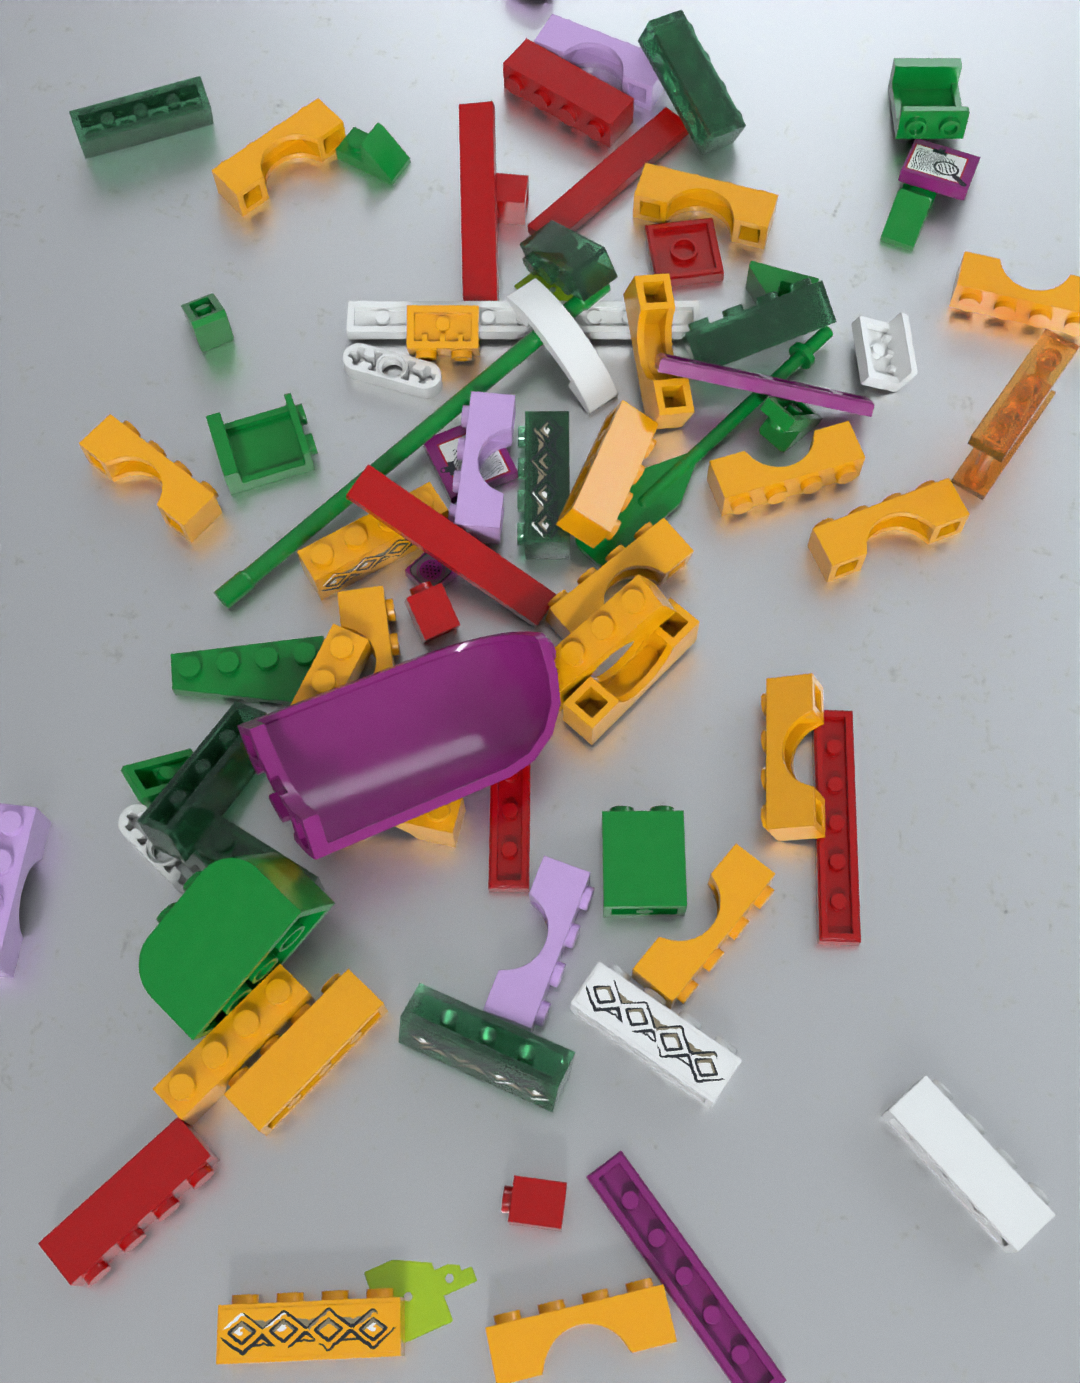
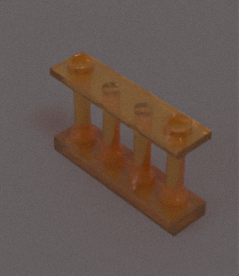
(1014, 413)

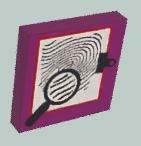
(939, 169)
(443, 456)

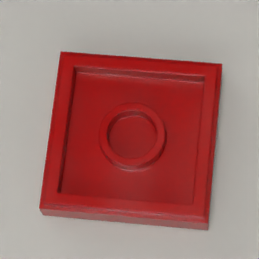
(685, 251)

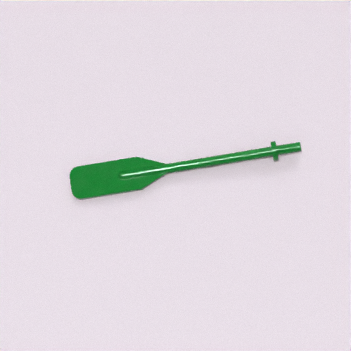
(665, 483)

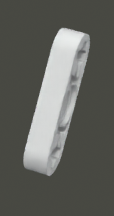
(382, 358)
(138, 839)

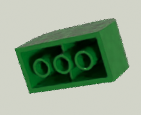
(227, 936)

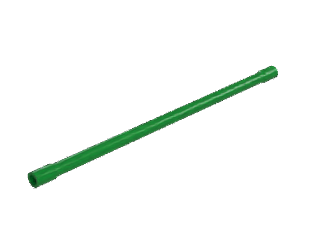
(245, 580)

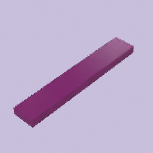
(764, 384)
(682, 1274)

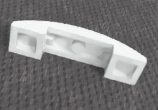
(566, 343)

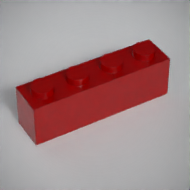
(568, 93)
(128, 1203)

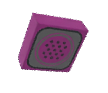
(429, 569)

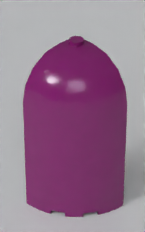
(406, 738)

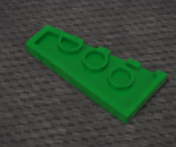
(246, 672)

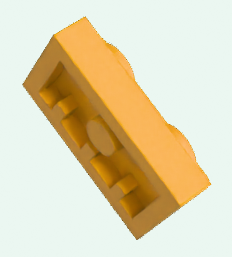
(443, 331)

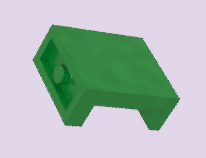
(927, 98)
(263, 446)
(643, 862)

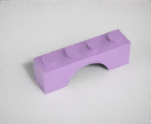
(595, 49)
(489, 428)
(21, 846)
(521, 992)

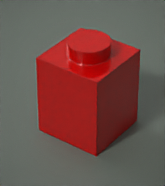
(512, 198)
(431, 611)
(535, 1203)

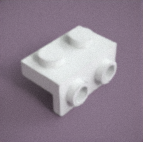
(884, 352)

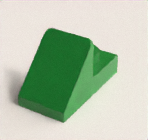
(374, 153)
(908, 216)
(767, 278)
(208, 322)
(787, 422)
(152, 775)

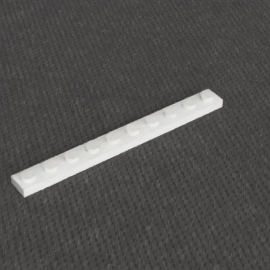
(500, 321)

